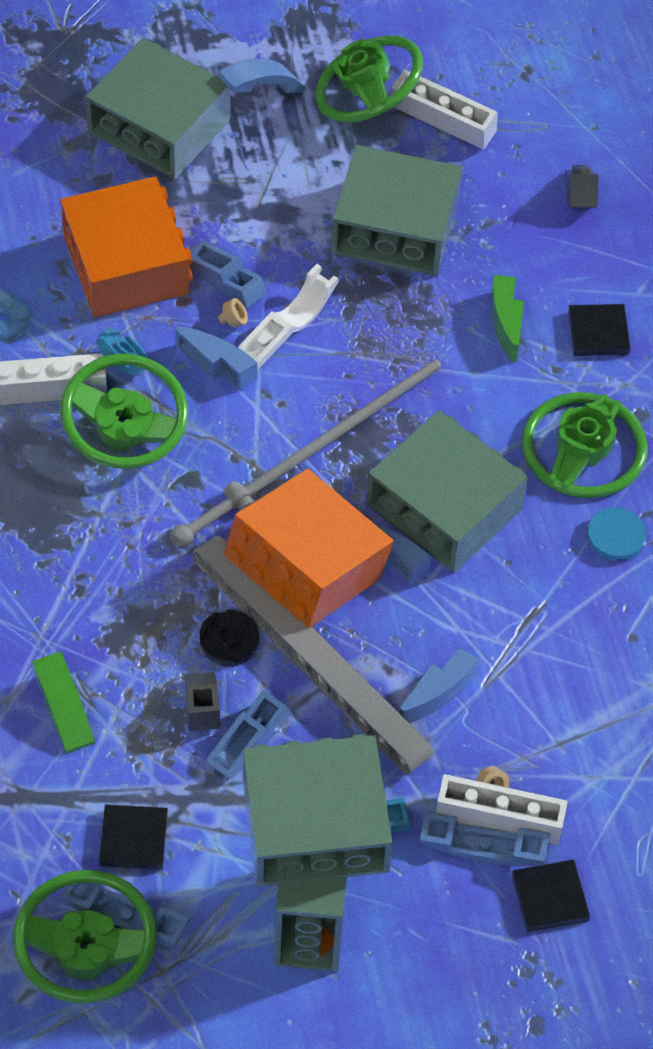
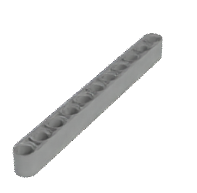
(317, 660)

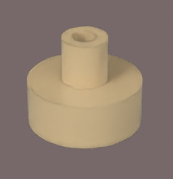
(233, 313)
(494, 776)

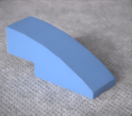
(227, 273)
(217, 356)
(406, 558)
(439, 686)
(249, 729)

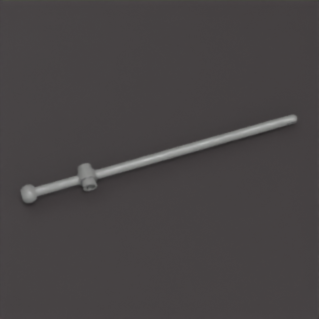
(240, 496)

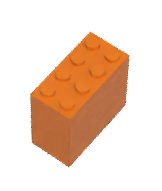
(126, 246)
(308, 547)

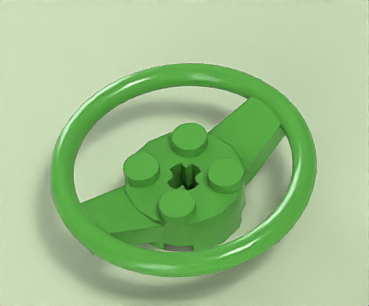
(363, 72)
(106, 409)
(582, 449)
(64, 939)

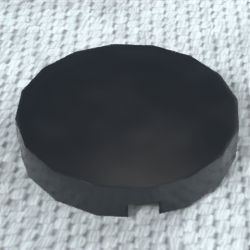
(229, 638)

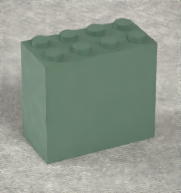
(158, 108)
(396, 210)
(446, 490)
(316, 810)
(301, 913)

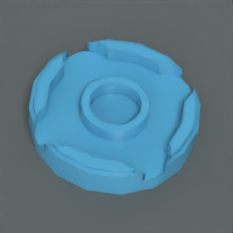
(111, 343)
(616, 534)

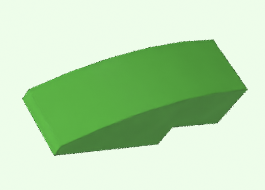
(506, 314)
(63, 702)

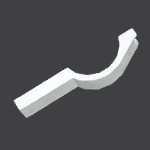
(280, 325)

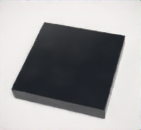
(599, 329)
(133, 837)
(550, 895)

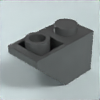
(581, 186)
(202, 701)

